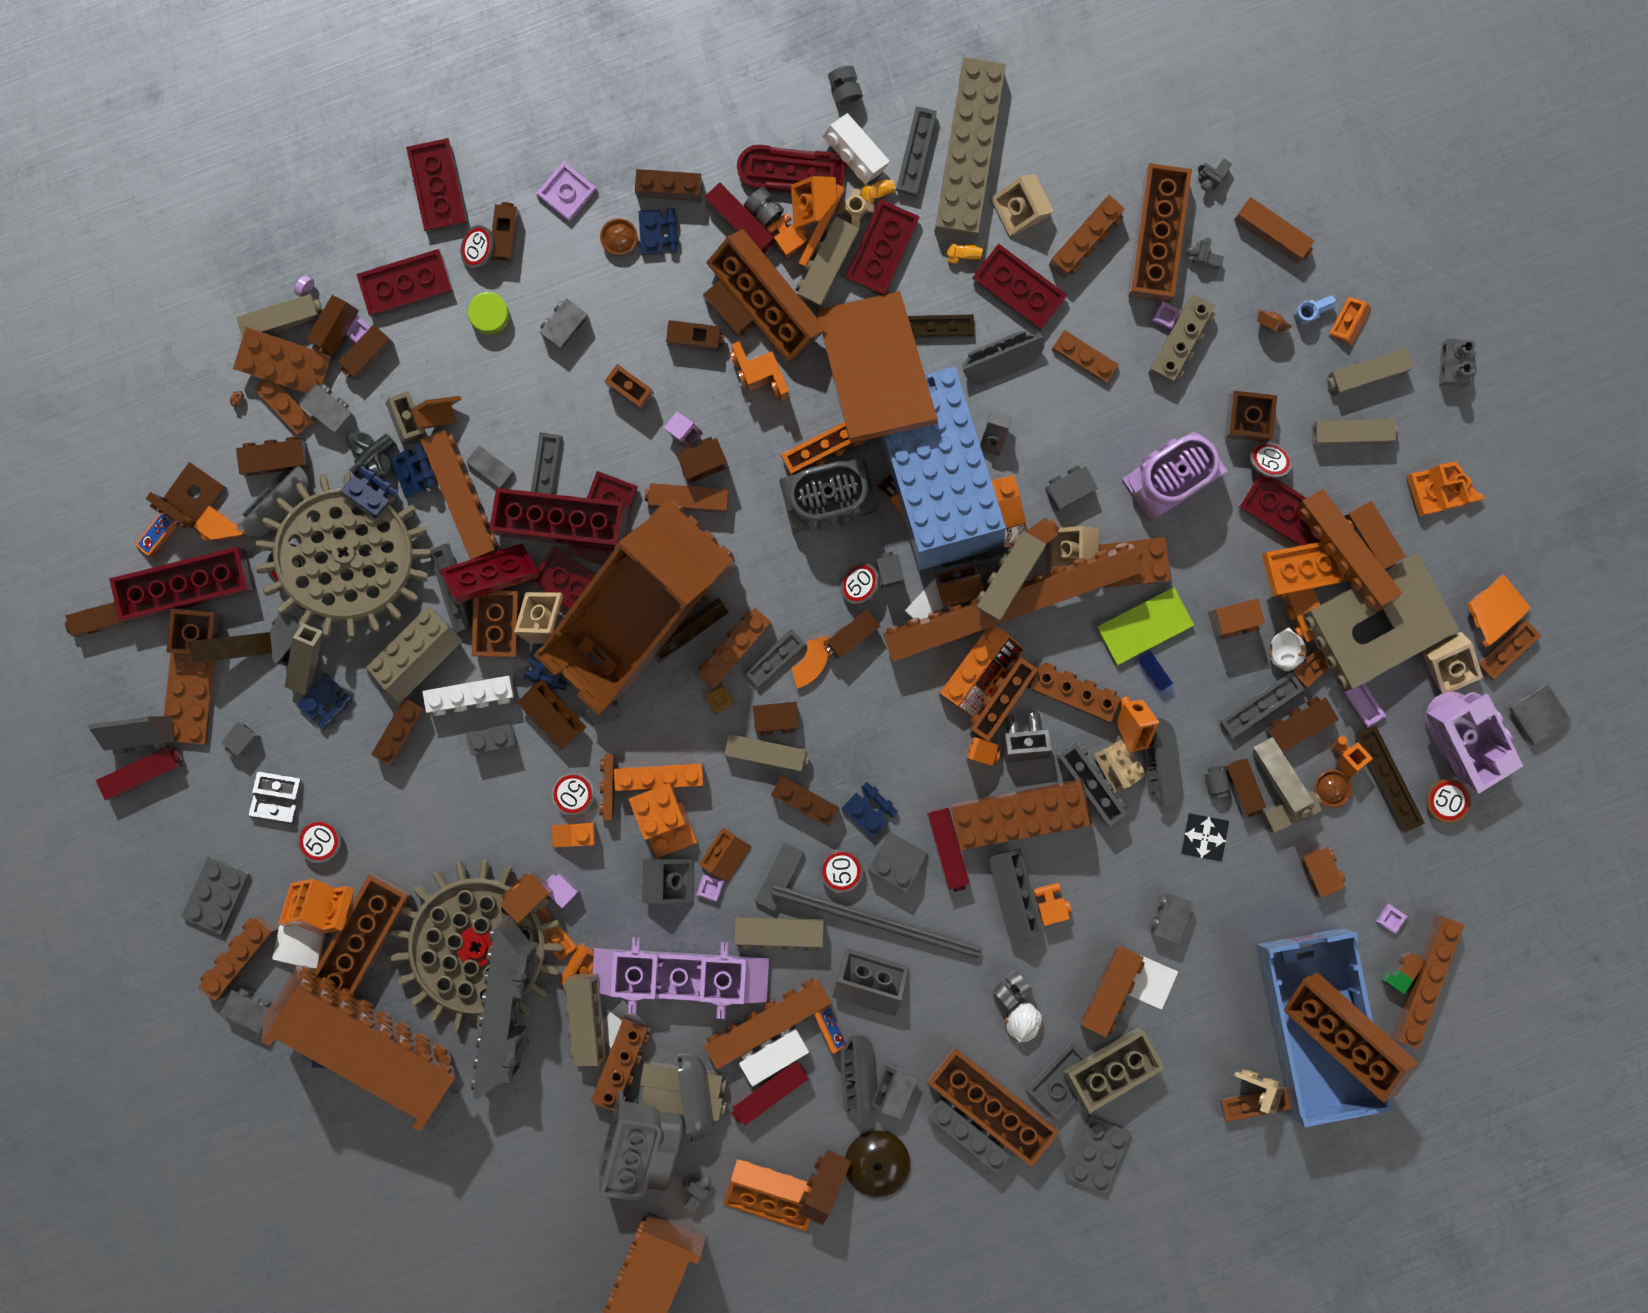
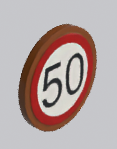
(1448, 800)

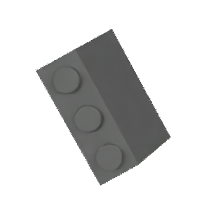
(134, 733)
(870, 982)

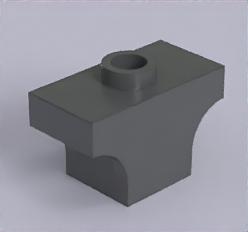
(995, 432)

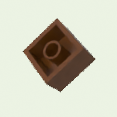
(1251, 416)
(702, 460)
(190, 626)

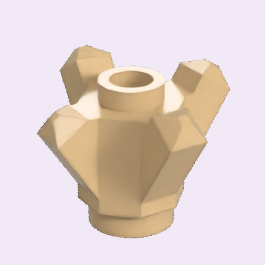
(855, 207)

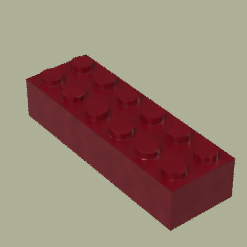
(558, 518)
(181, 584)

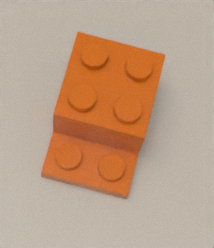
(759, 372)
(663, 820)
(316, 906)

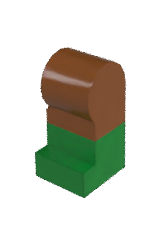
(1405, 973)

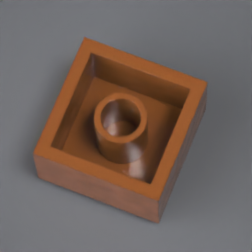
(1237, 617)

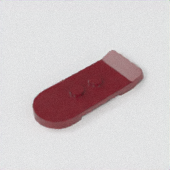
(781, 167)

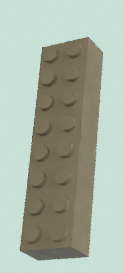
(970, 148)

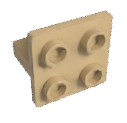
(1119, 766)

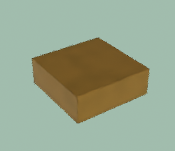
(719, 699)

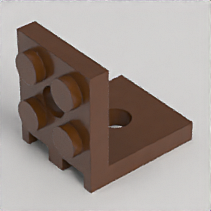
(179, 504)

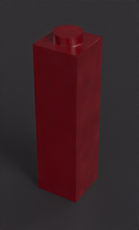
(738, 217)
(139, 773)
(948, 849)
(769, 1092)

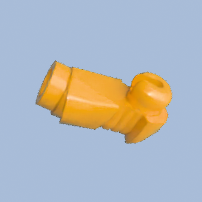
(877, 190)
(967, 251)

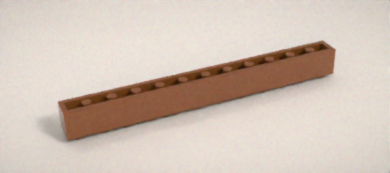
(1034, 595)

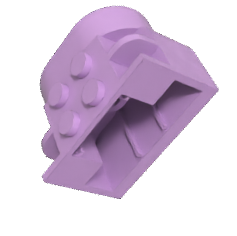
(1174, 474)
(1472, 738)

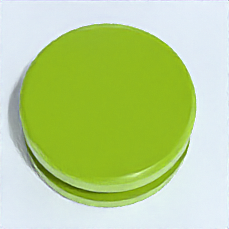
(488, 313)

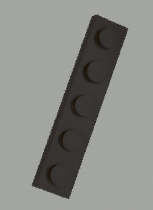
(1390, 779)

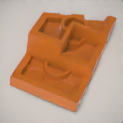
(1442, 489)
(1497, 609)

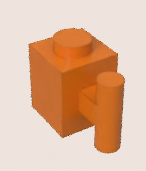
(789, 239)
(1351, 759)
(1052, 909)

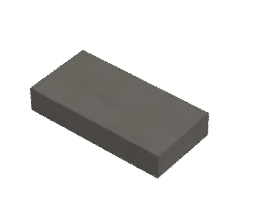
(489, 466)

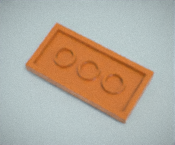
(1301, 569)

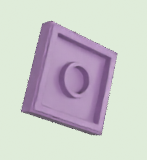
(566, 191)

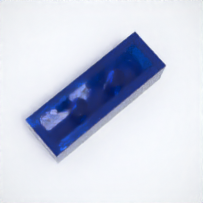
(1155, 670)

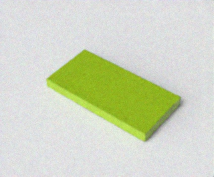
(1145, 626)

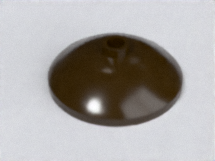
(874, 1148)

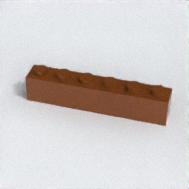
(459, 495)
(1348, 551)
(1428, 982)
(767, 1023)

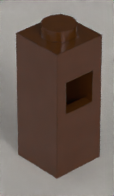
(504, 231)
(729, 309)
(332, 325)
(694, 336)
(365, 352)
(92, 620)
(851, 634)
(1245, 787)

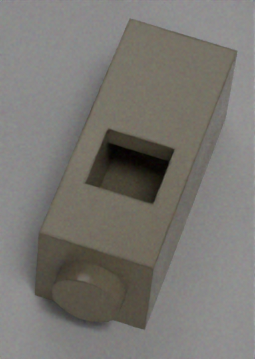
(1279, 817)

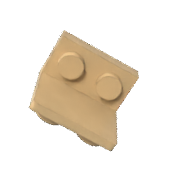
(1271, 1099)

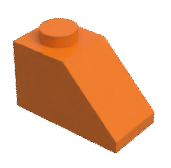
(217, 527)
(983, 751)
(574, 834)

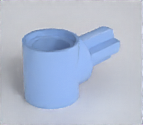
(1314, 308)

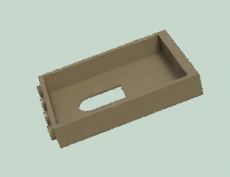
(1416, 617)

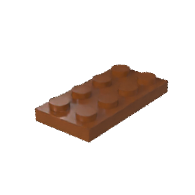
(281, 361)
(189, 698)

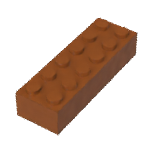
(1159, 232)
(765, 295)
(1021, 814)
(364, 934)
(1350, 1037)
(992, 1106)

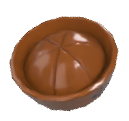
(618, 236)
(1273, 321)
(1333, 788)

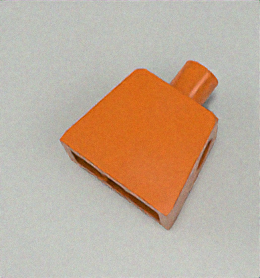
(1136, 724)

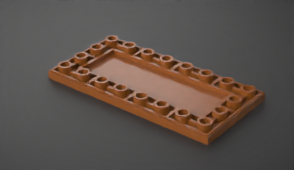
(876, 367)

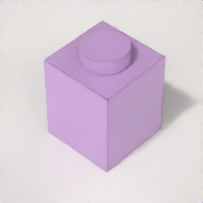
(683, 430)
(562, 889)

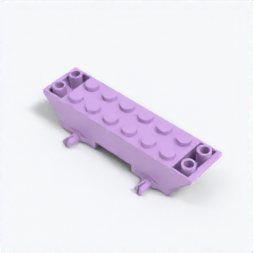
(681, 976)

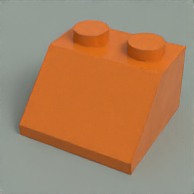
(812, 199)

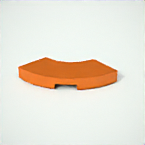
(812, 664)

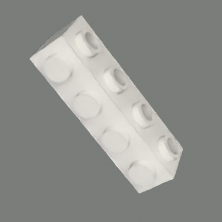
(469, 694)

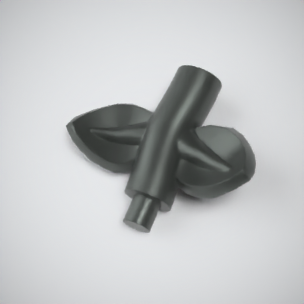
(371, 453)

